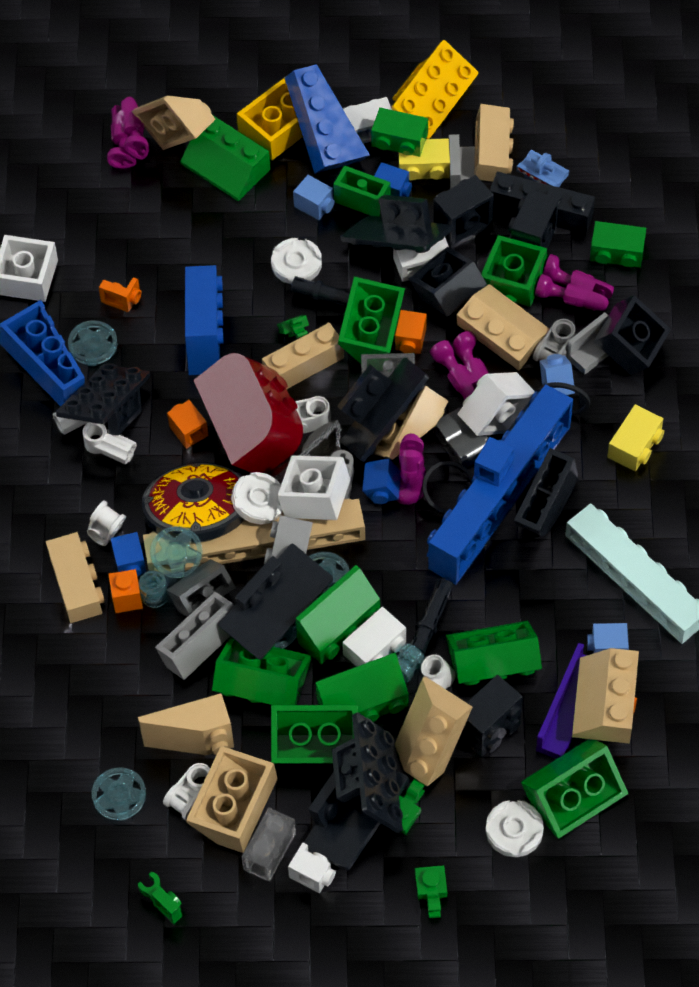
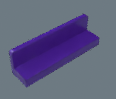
(558, 725)

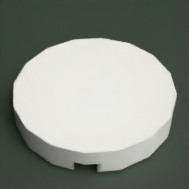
(296, 258)
(256, 498)
(514, 828)

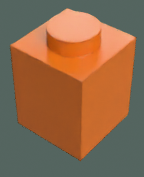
(410, 332)
(187, 423)
(125, 591)

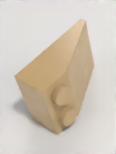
(418, 419)
(190, 727)

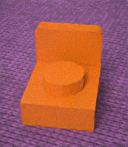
(119, 296)

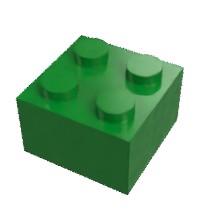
(515, 268)

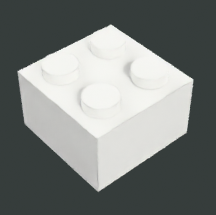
(26, 267)
(496, 403)
(314, 487)

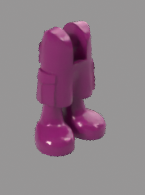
(128, 134)
(581, 288)
(462, 377)
(411, 469)

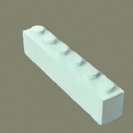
(635, 572)

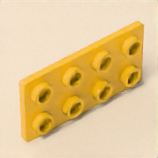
(435, 86)

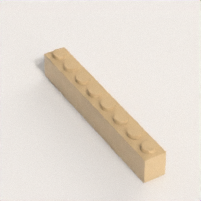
(252, 540)

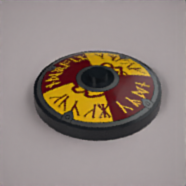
(193, 498)

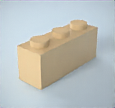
(492, 142)
(306, 355)
(75, 577)

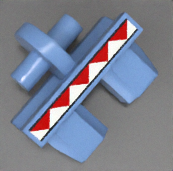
(542, 169)

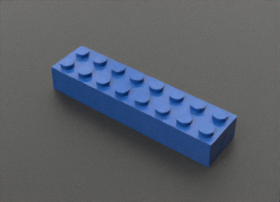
(485, 505)

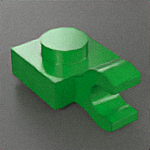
(294, 326)
(408, 805)
(431, 886)
(165, 902)

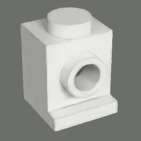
(311, 869)

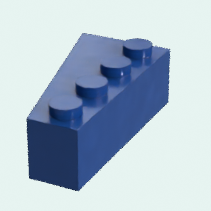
(323, 123)
(203, 317)
(41, 352)

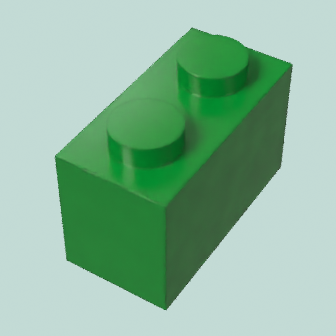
(399, 132)
(360, 191)
(617, 244)

